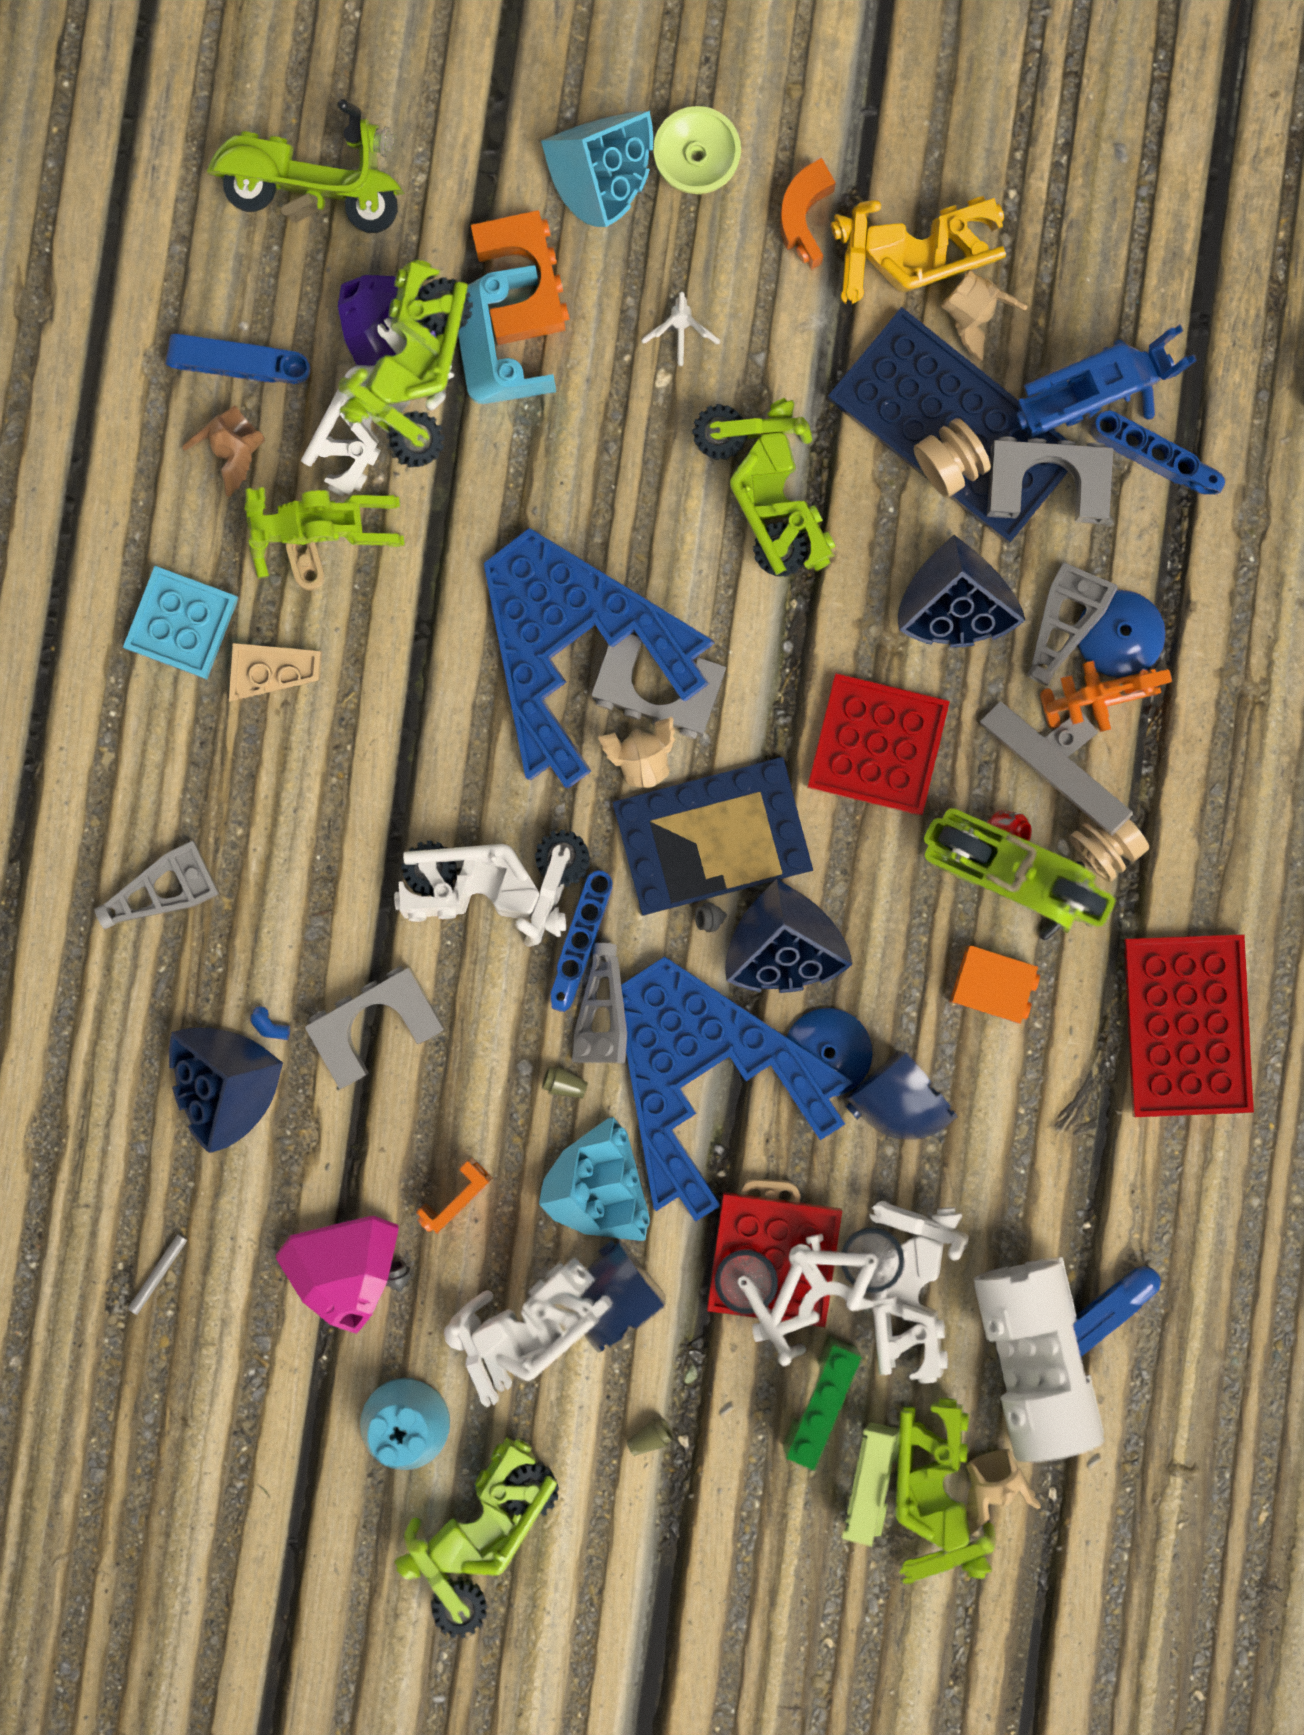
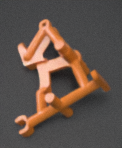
(1100, 694)

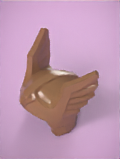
(232, 440)

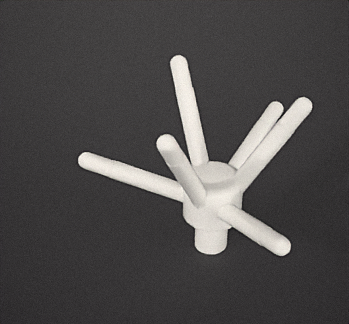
(681, 319)

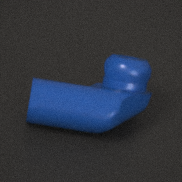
(265, 1027)

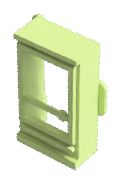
(871, 1482)

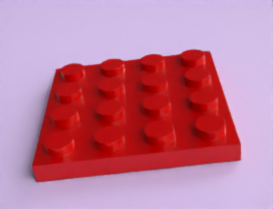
(878, 744)
(774, 1230)

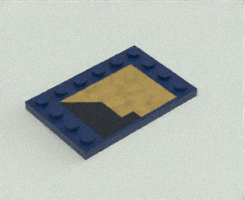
(712, 836)

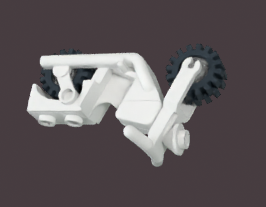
(496, 874)

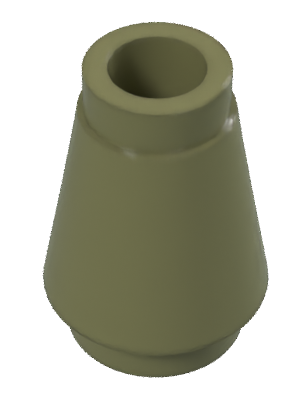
(563, 1083)
(650, 1437)

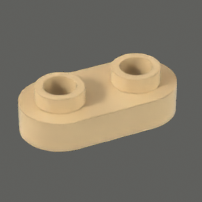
(304, 563)
(771, 1188)

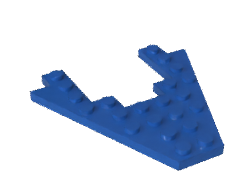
(545, 603)
(678, 1033)

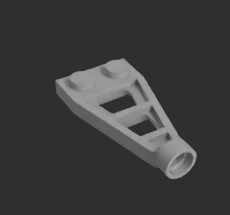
(1082, 588)
(192, 874)
(601, 1046)

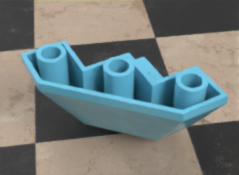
(598, 1186)

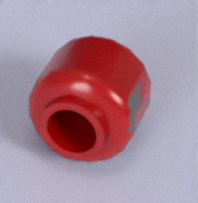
(1013, 823)

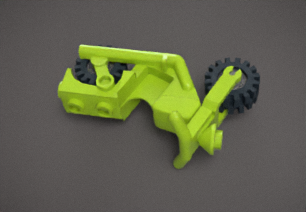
(418, 370)
(761, 481)
(482, 1545)

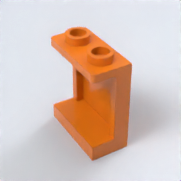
(995, 984)
(478, 1176)

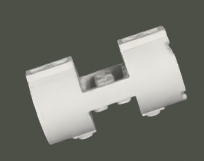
(1048, 1397)

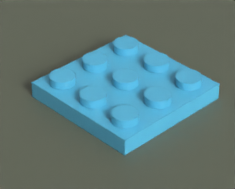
(180, 622)

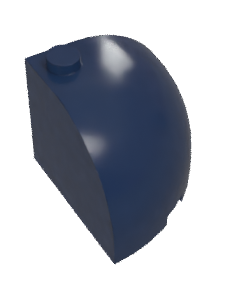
(958, 599)
(785, 944)
(221, 1083)
(900, 1101)
(630, 1289)

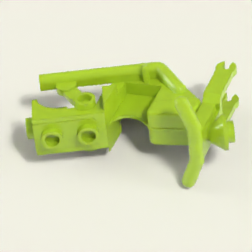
(926, 1506)

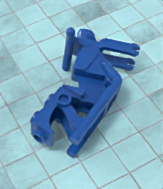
(1097, 382)

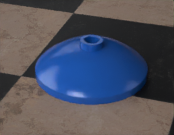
(1120, 654)
(844, 1034)

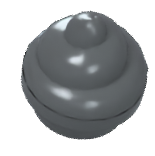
(709, 917)
(398, 1275)

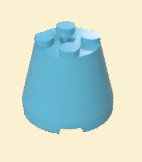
(412, 1408)

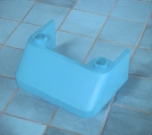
(486, 377)

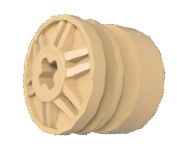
(955, 455)
(1103, 852)

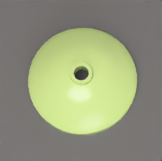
(697, 132)

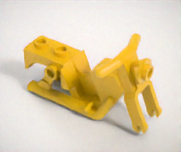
(911, 261)

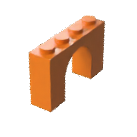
(524, 237)

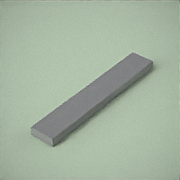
(1056, 768)

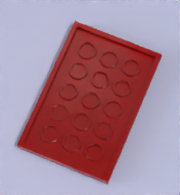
(1188, 1026)

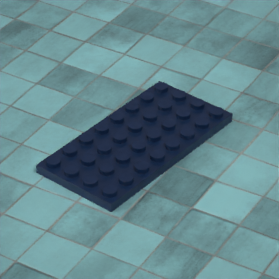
(918, 383)

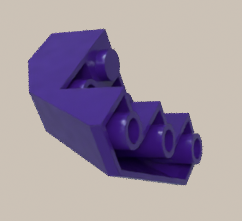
(361, 308)

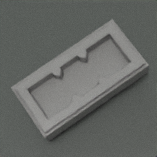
(1071, 737)

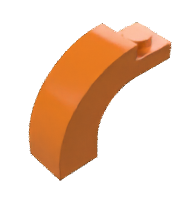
(805, 190)

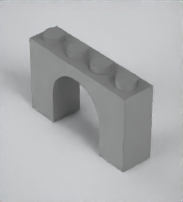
(1087, 465)
(616, 689)
(333, 1030)

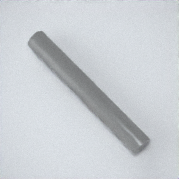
(157, 1274)

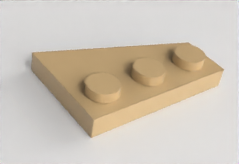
(270, 668)

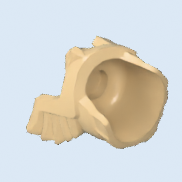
(974, 304)
(642, 753)
(996, 1482)

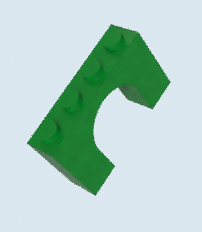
(810, 1433)

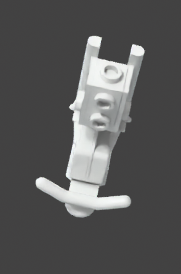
(364, 446)
(921, 1266)
(528, 1345)

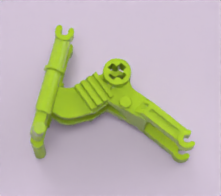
(313, 521)

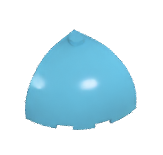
(601, 165)

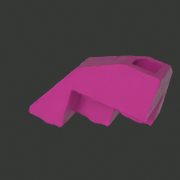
(341, 1268)

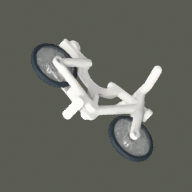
(749, 1282)

